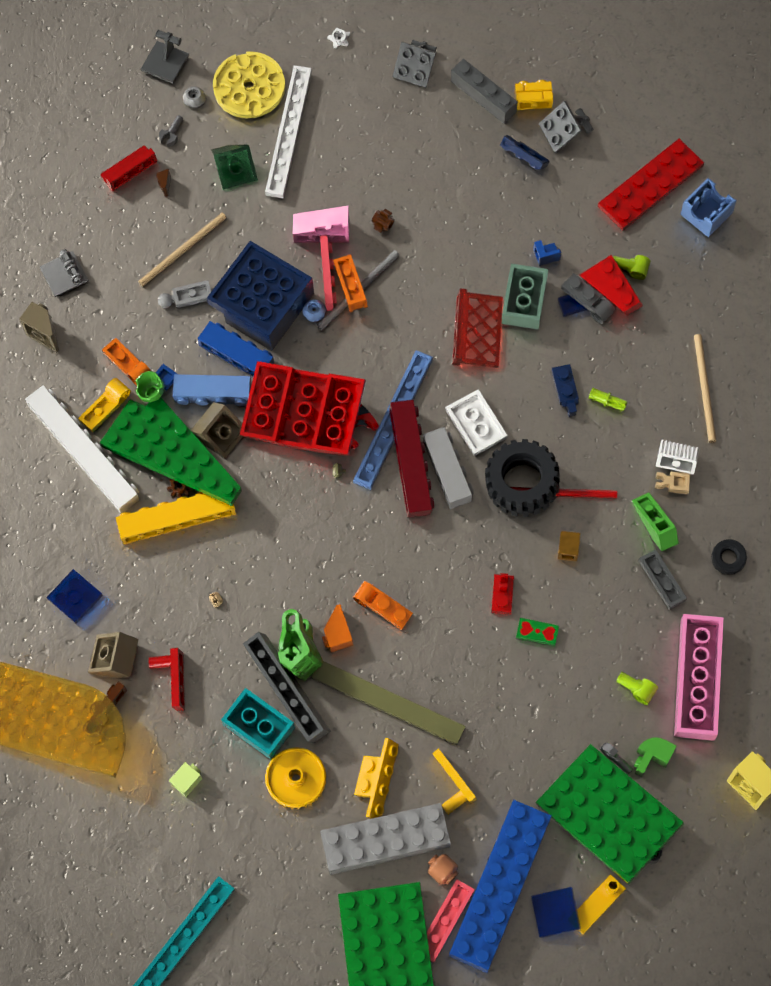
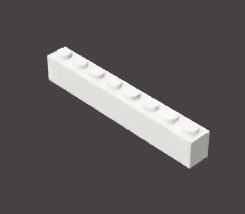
(82, 449)

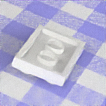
(476, 422)

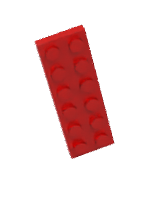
(650, 184)

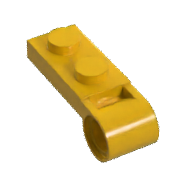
(105, 405)

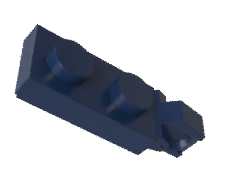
(524, 152)
(566, 388)

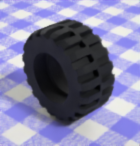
(522, 454)

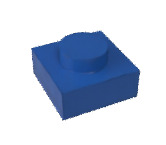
(166, 375)

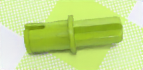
(607, 399)

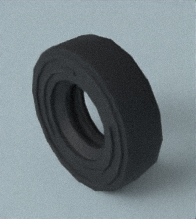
(734, 546)

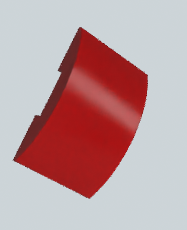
(302, 409)

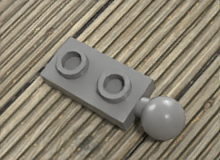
(186, 295)

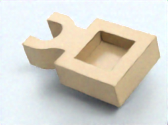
(676, 482)

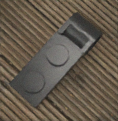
(591, 299)

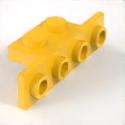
(375, 778)

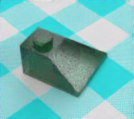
(234, 165)

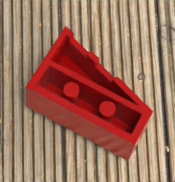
(612, 284)

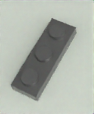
(662, 579)

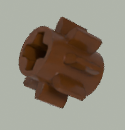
(383, 220)
(179, 492)

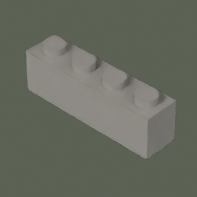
(447, 468)

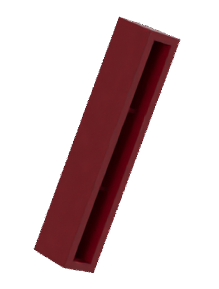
(410, 458)

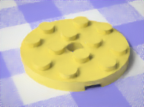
(252, 101)

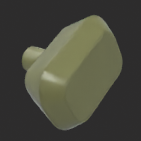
(337, 470)

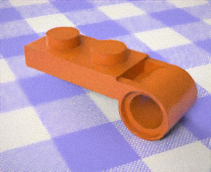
(125, 360)
(382, 604)

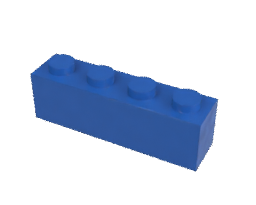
(232, 348)

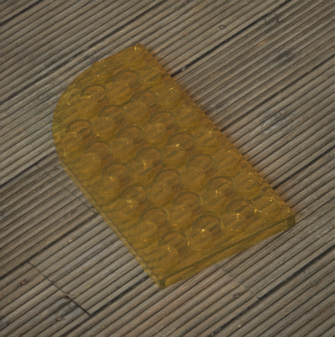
(60, 720)

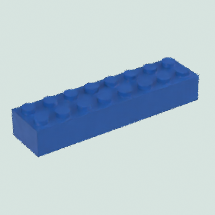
(500, 886)

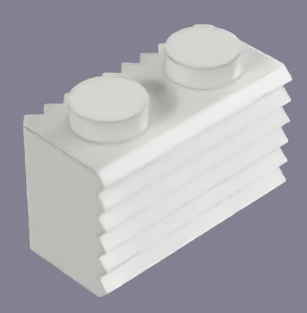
(677, 457)

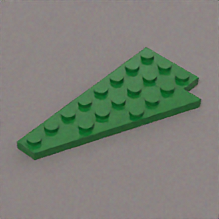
(164, 444)

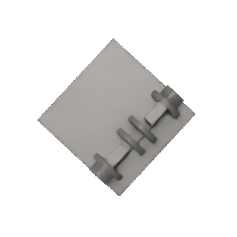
(63, 273)

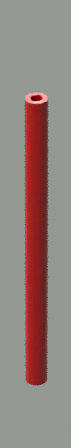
(579, 492)

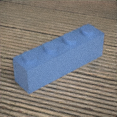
(210, 389)

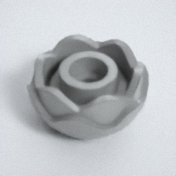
(194, 102)

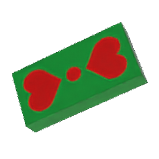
(537, 631)

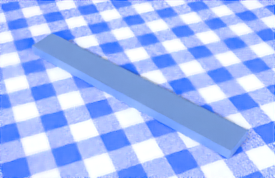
(384, 436)

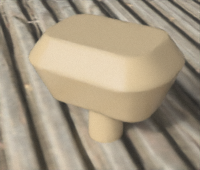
(215, 599)

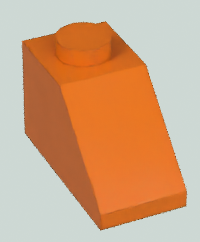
(337, 632)

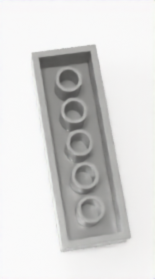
(385, 838)

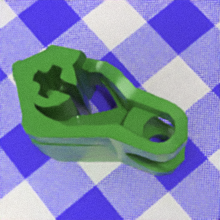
(300, 661)

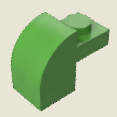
(653, 749)

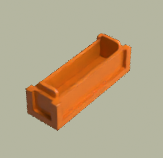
(350, 283)

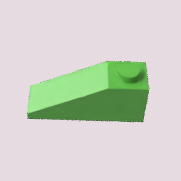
(656, 522)

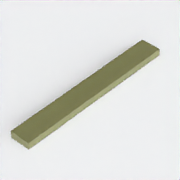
(389, 702)

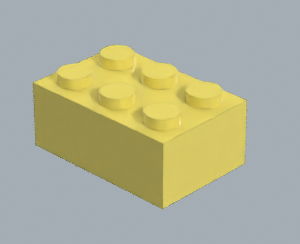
(752, 780)

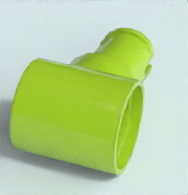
(636, 266)
(642, 690)

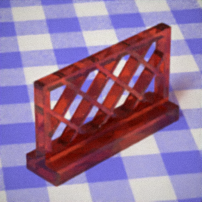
(462, 324)

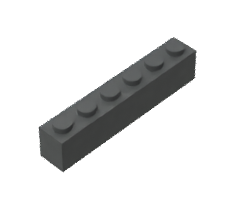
(286, 688)

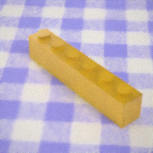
(171, 517)

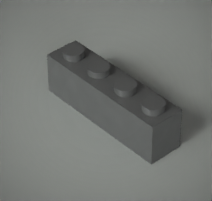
(483, 91)

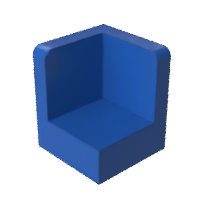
(547, 253)

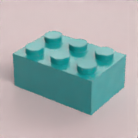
(258, 723)

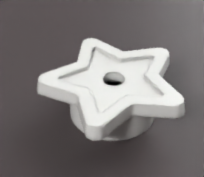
(339, 33)

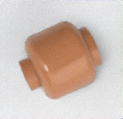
(442, 869)

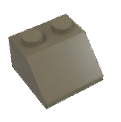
(39, 325)
(218, 429)
(113, 655)

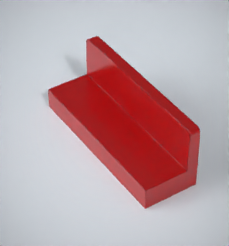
(129, 167)

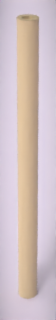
(182, 249)
(705, 388)

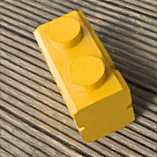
(533, 95)

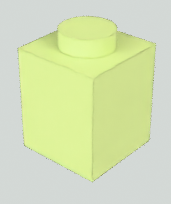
(186, 778)

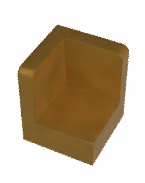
(569, 546)

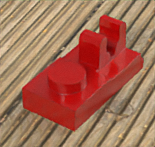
(502, 593)

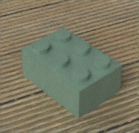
(524, 296)

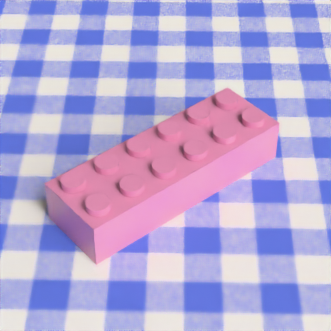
(698, 677)

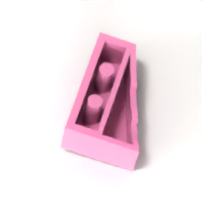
(329, 222)

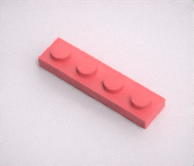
(327, 265)
(447, 917)

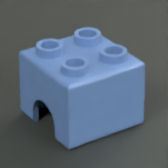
(707, 208)

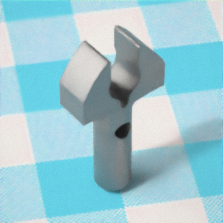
(171, 132)
(611, 752)

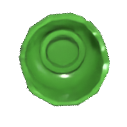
(149, 386)

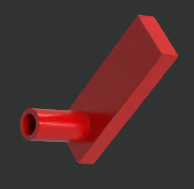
(176, 662)

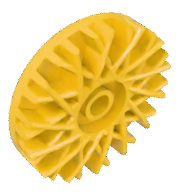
(290, 763)

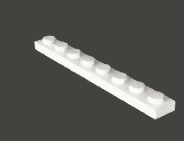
(288, 132)

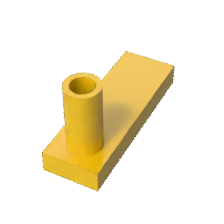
(462, 795)
(599, 902)

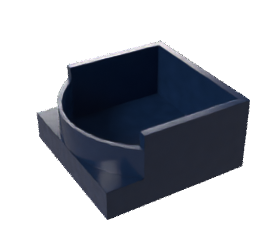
(261, 295)

